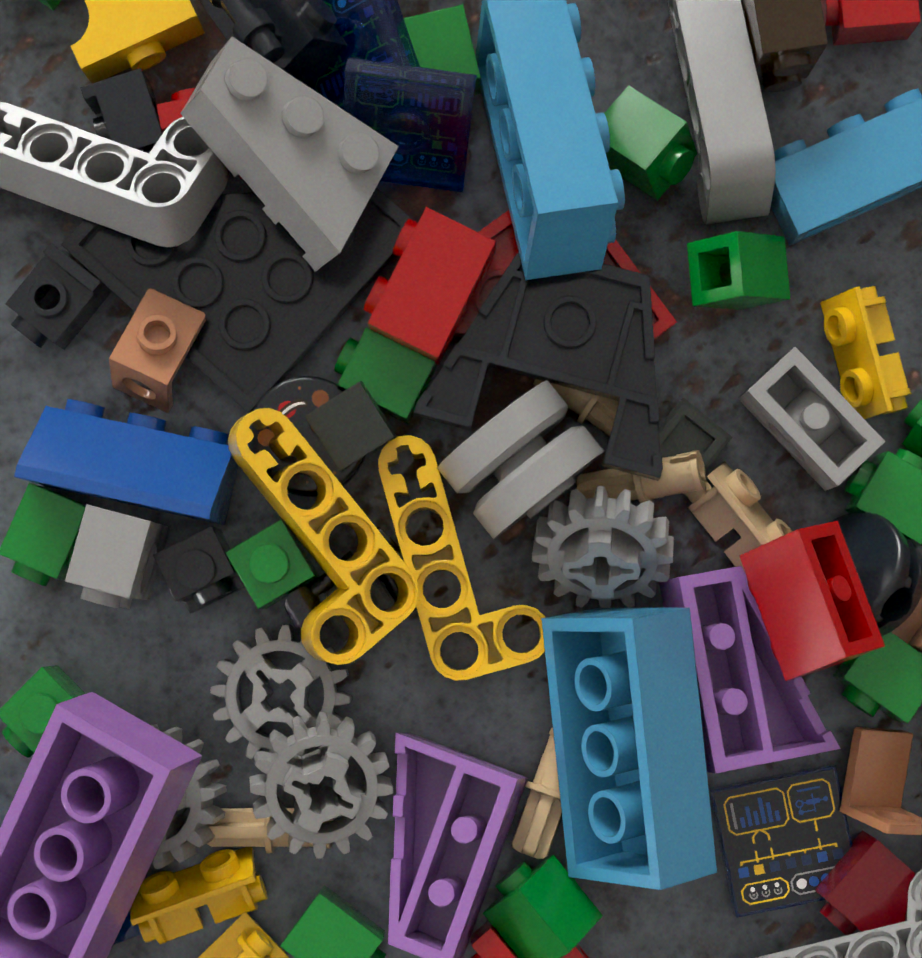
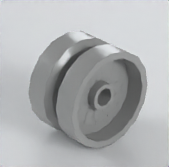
(518, 456)

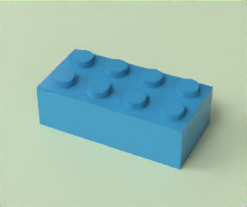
(548, 135)
(629, 746)

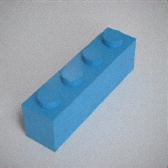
(849, 171)

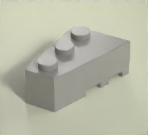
(290, 147)

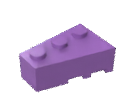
(744, 700)
(447, 843)

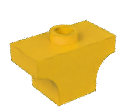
(132, 34)

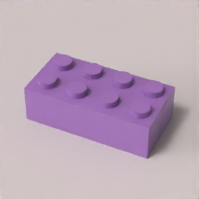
(86, 829)

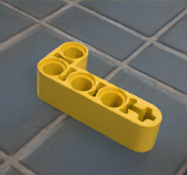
(313, 528)
(447, 556)

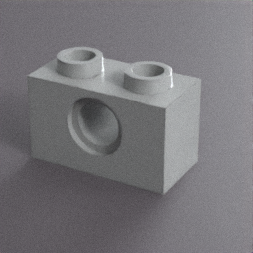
(811, 420)
(115, 557)

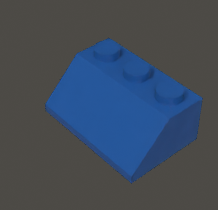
(131, 461)

